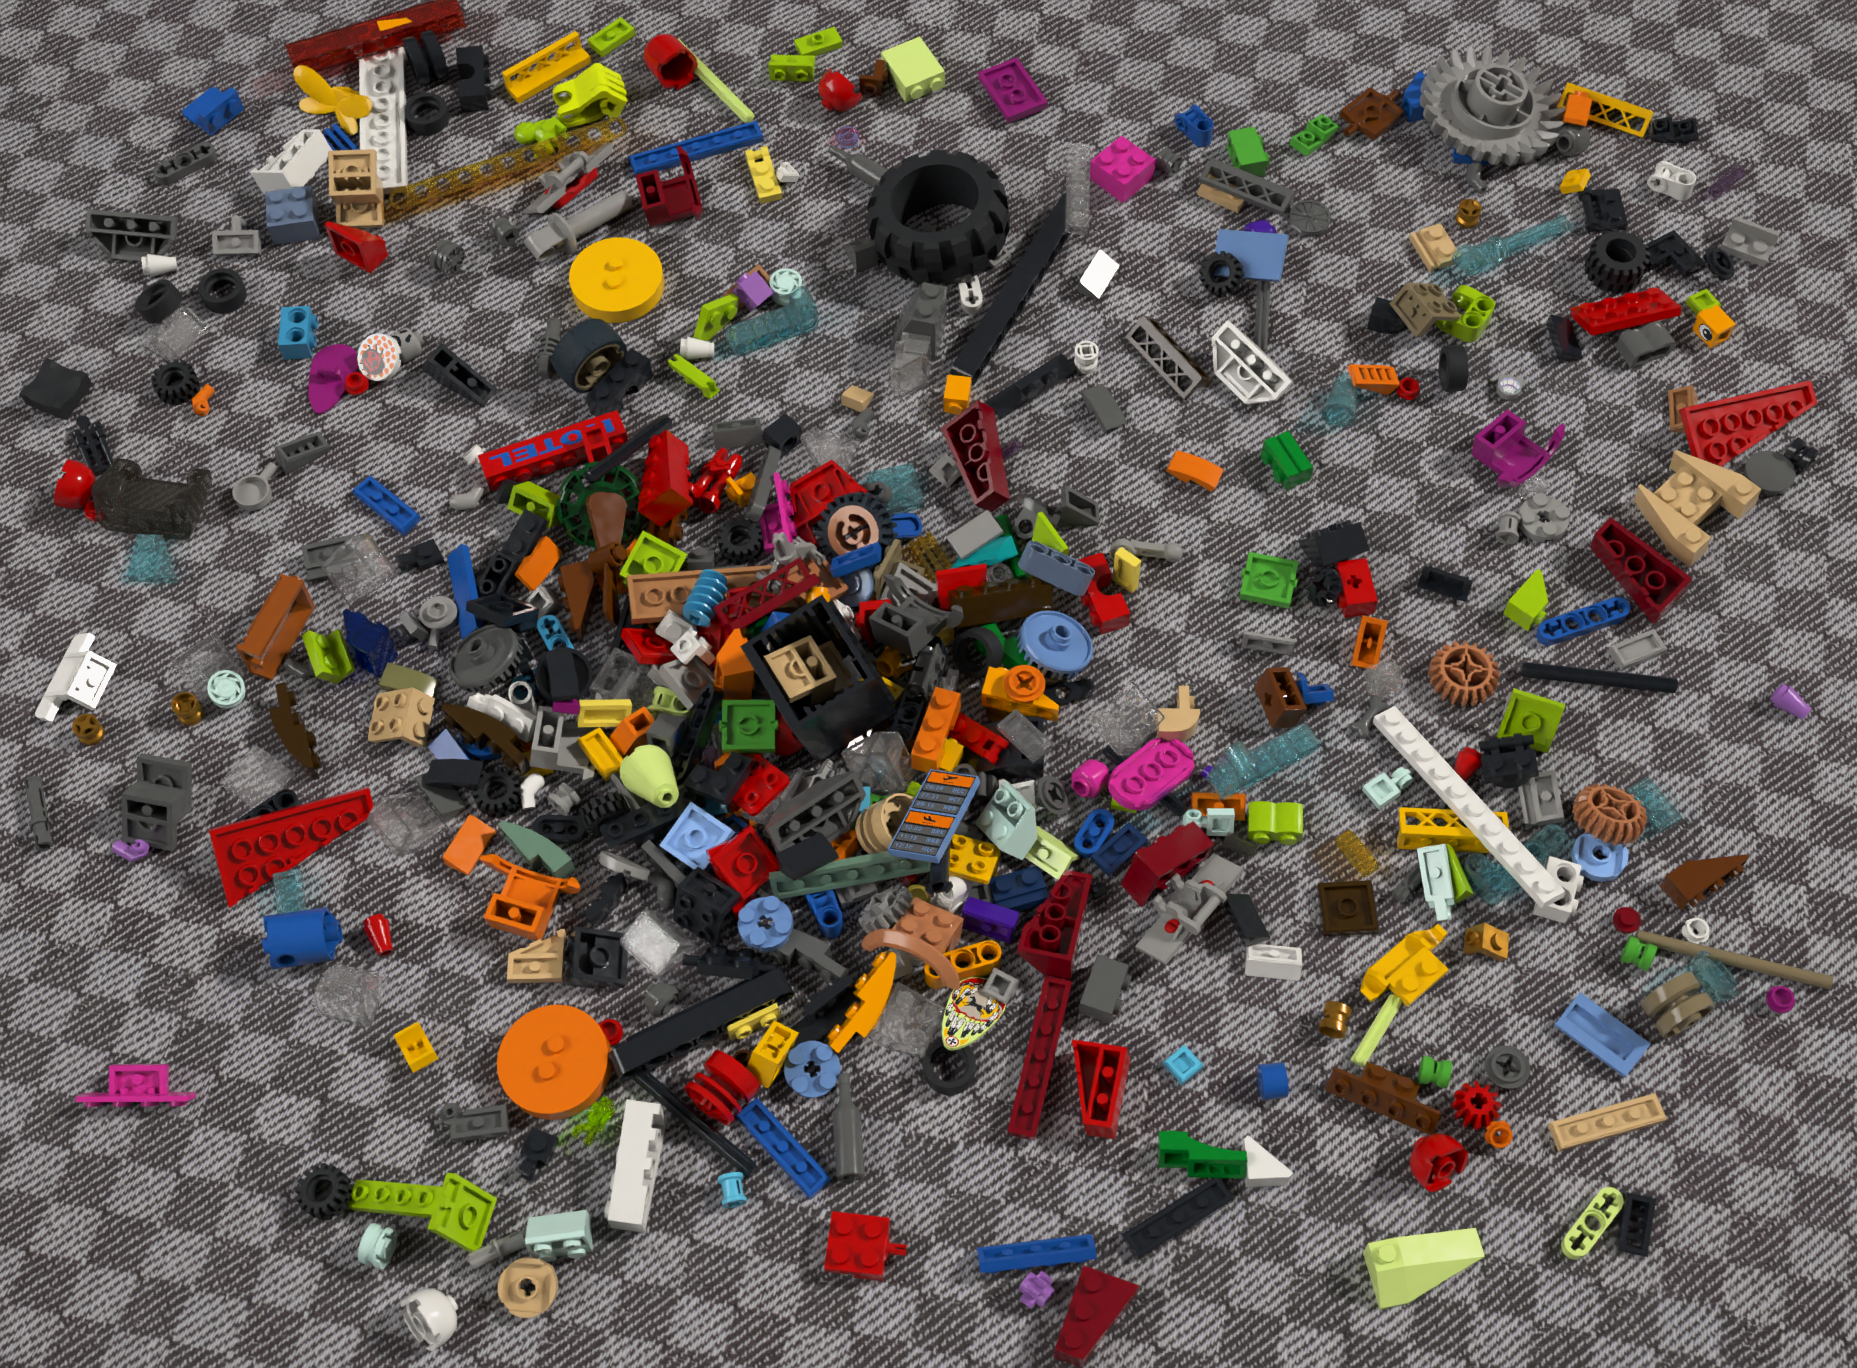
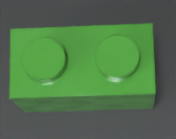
(1247, 151)

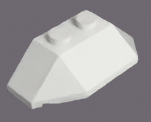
(1246, 367)

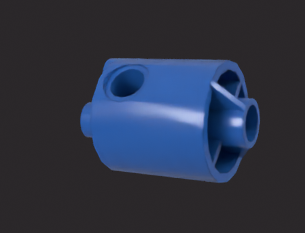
(301, 937)

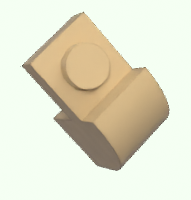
(1179, 722)

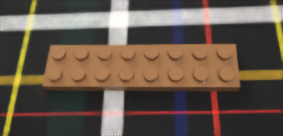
(658, 593)

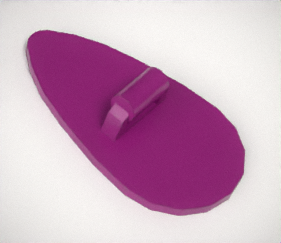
(328, 376)

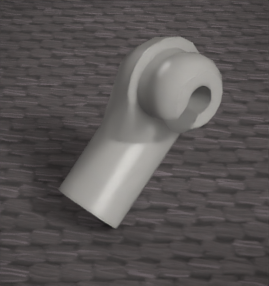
(467, 500)

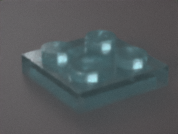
(904, 486)

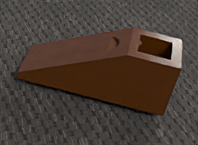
(581, 595)
(1697, 877)

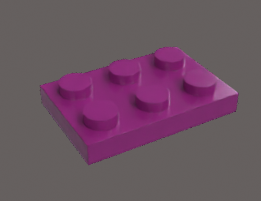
(1012, 90)

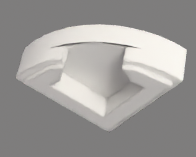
(787, 173)

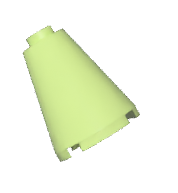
(650, 775)

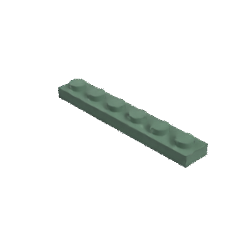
(847, 873)

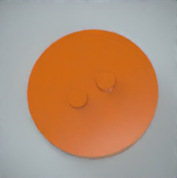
(554, 1062)

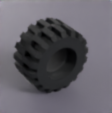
(1620, 247)

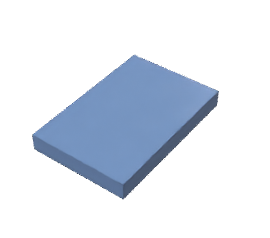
(1258, 252)

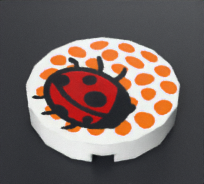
(379, 357)

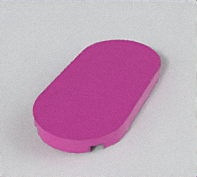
(1151, 773)

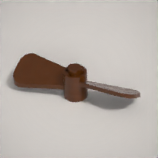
(607, 522)

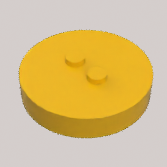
(616, 280)

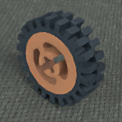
(842, 520)

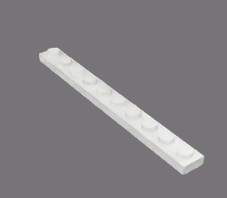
(1469, 808)

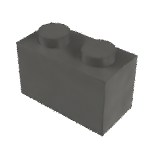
(1104, 989)

